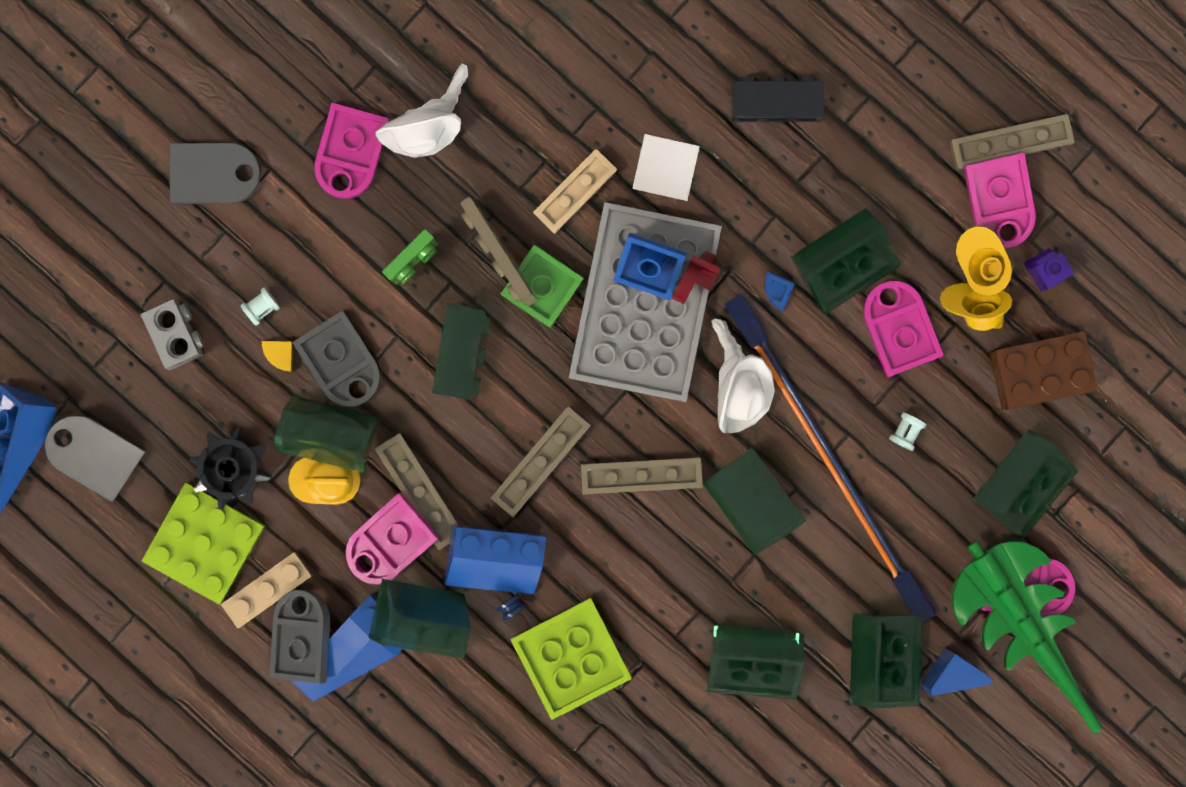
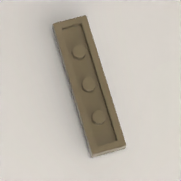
(1025, 138)
(491, 243)
(540, 461)
(641, 476)
(417, 486)

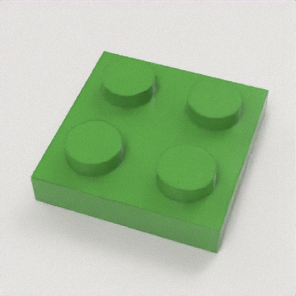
(403, 266)
(550, 283)

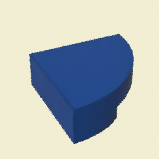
(777, 290)

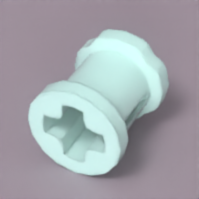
(260, 306)
(908, 441)

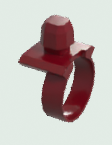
(699, 271)

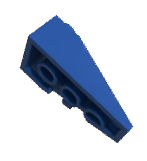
(23, 430)
(351, 652)

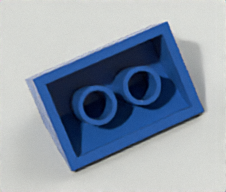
(494, 559)

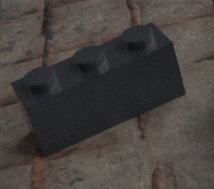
(777, 100)

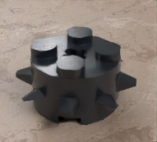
(217, 479)

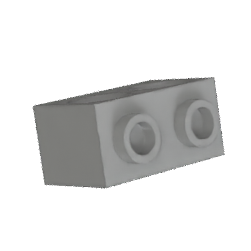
(166, 338)

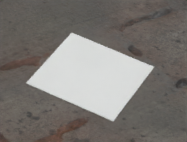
(666, 167)

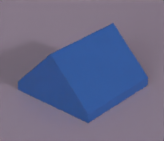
(649, 266)
(952, 674)

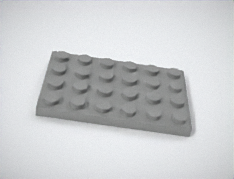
(631, 335)

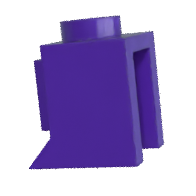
(1048, 269)

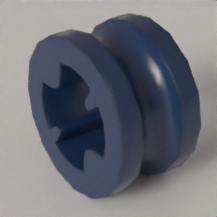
(510, 607)

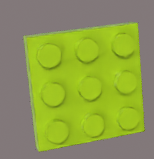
(203, 543)
(571, 658)

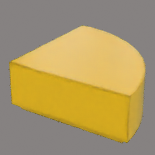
(279, 354)

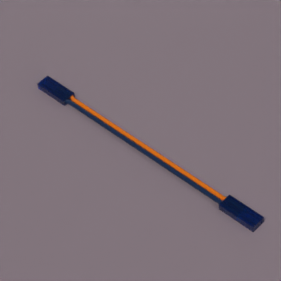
(754, 336)

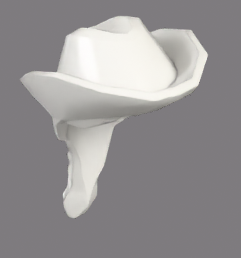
(429, 127)
(744, 385)

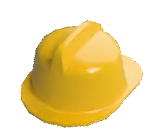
(984, 261)
(978, 311)
(322, 482)

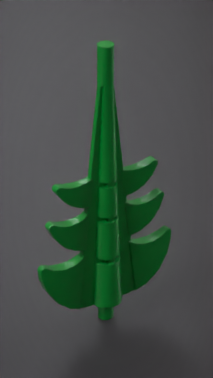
(997, 581)

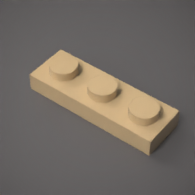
(575, 191)
(266, 590)

